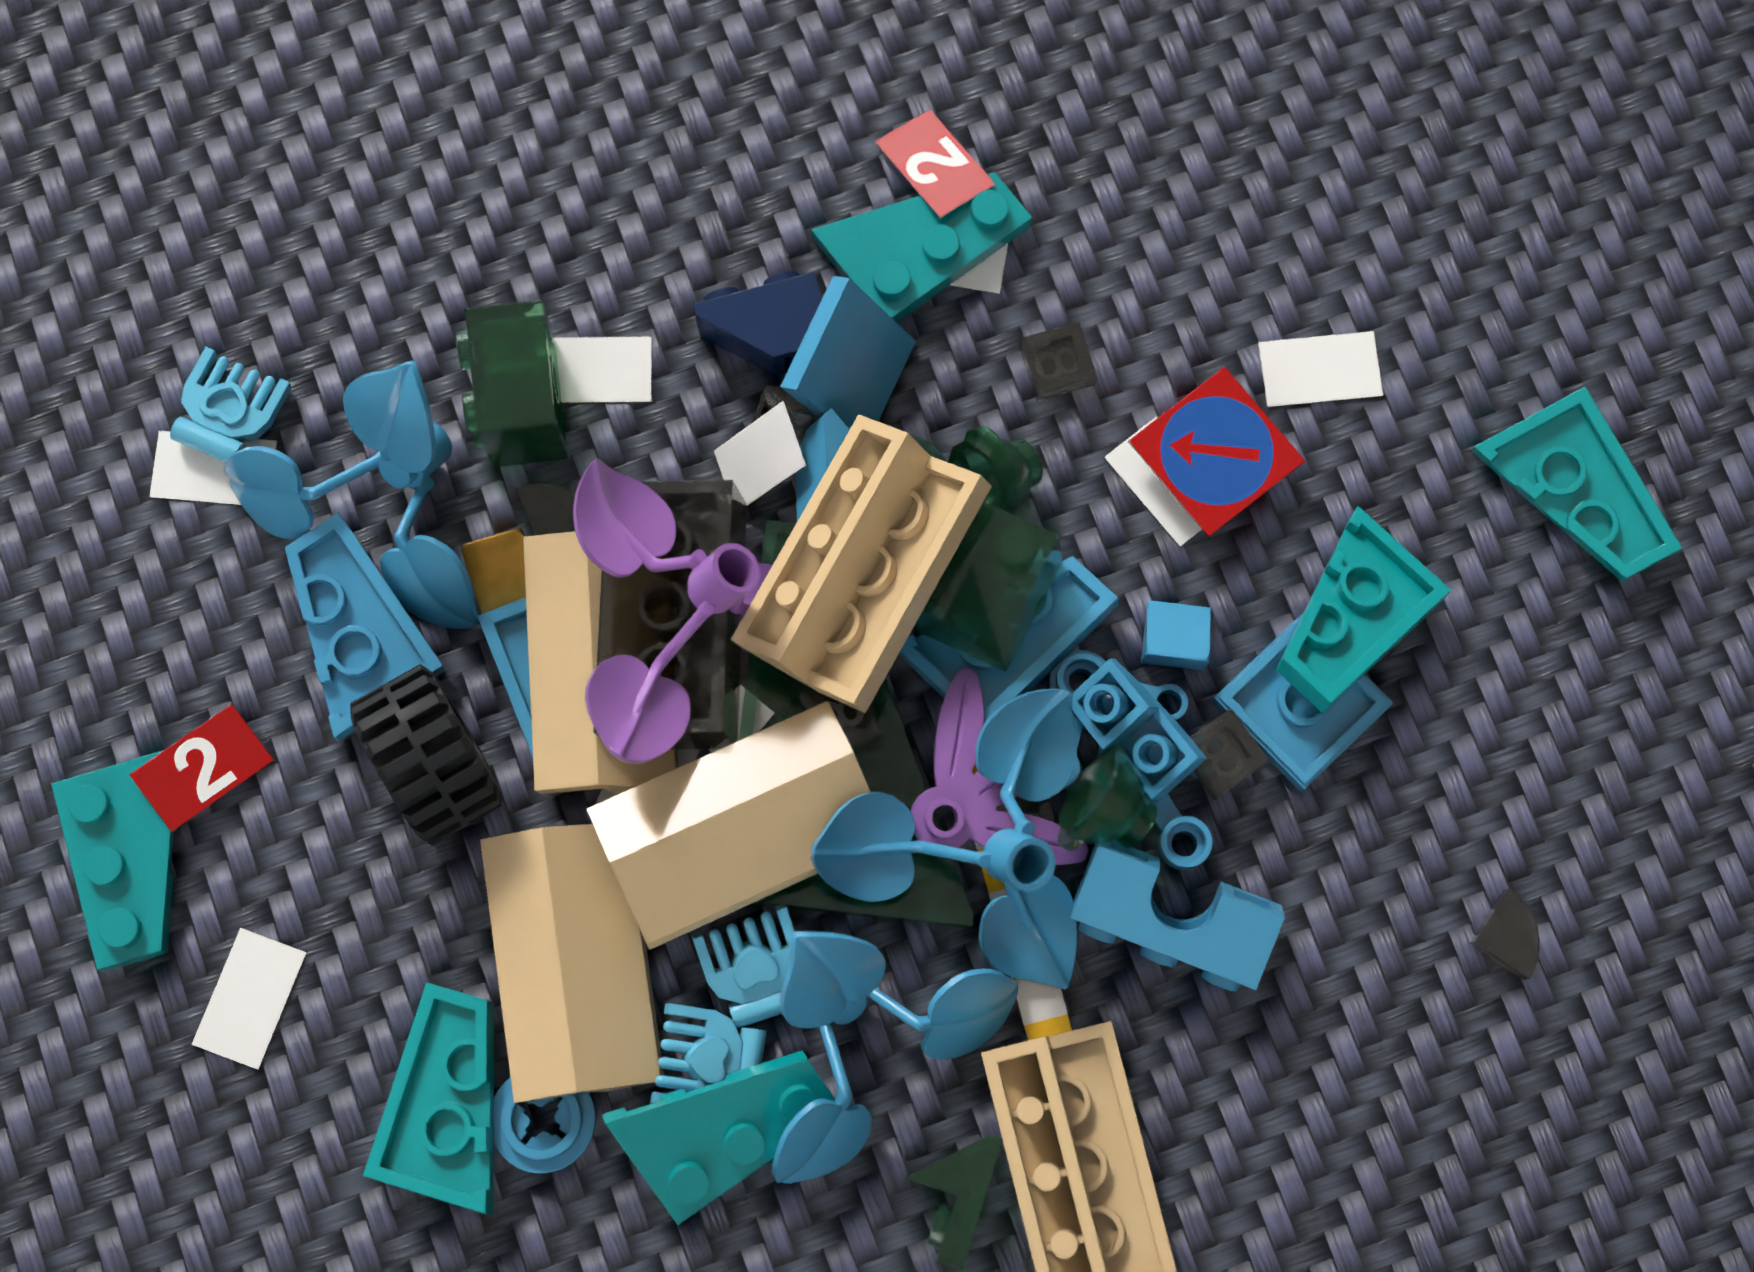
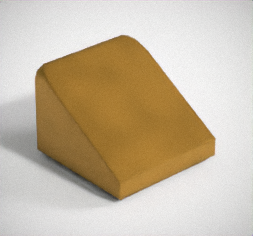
(496, 569)

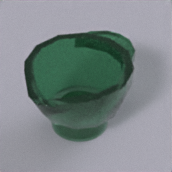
(1006, 465)
(1106, 804)

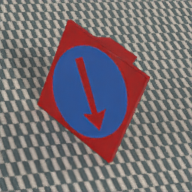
(1216, 451)

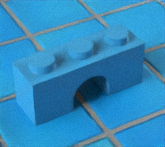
(1225, 941)

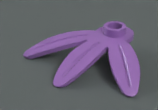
(970, 794)

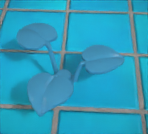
(390, 415)
(1022, 934)
(830, 983)

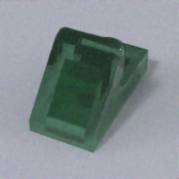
(967, 1178)

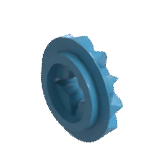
(546, 1151)

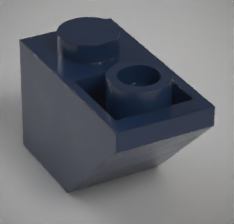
(763, 321)

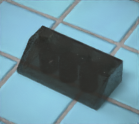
(650, 608)

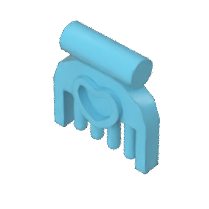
(222, 410)
(755, 970)
(711, 1056)

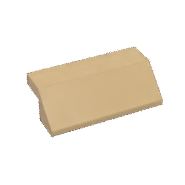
(861, 563)
(562, 653)
(728, 824)
(568, 966)
(1077, 1154)

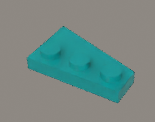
(911, 254)
(1584, 483)
(1358, 611)
(118, 863)
(441, 1104)
(717, 1135)

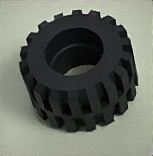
(425, 755)

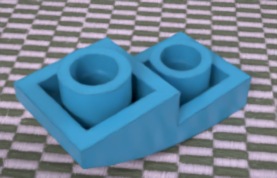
(1123, 712)

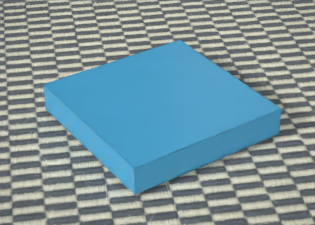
(848, 356)
(1287, 725)

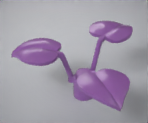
(619, 529)

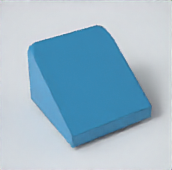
(1176, 635)

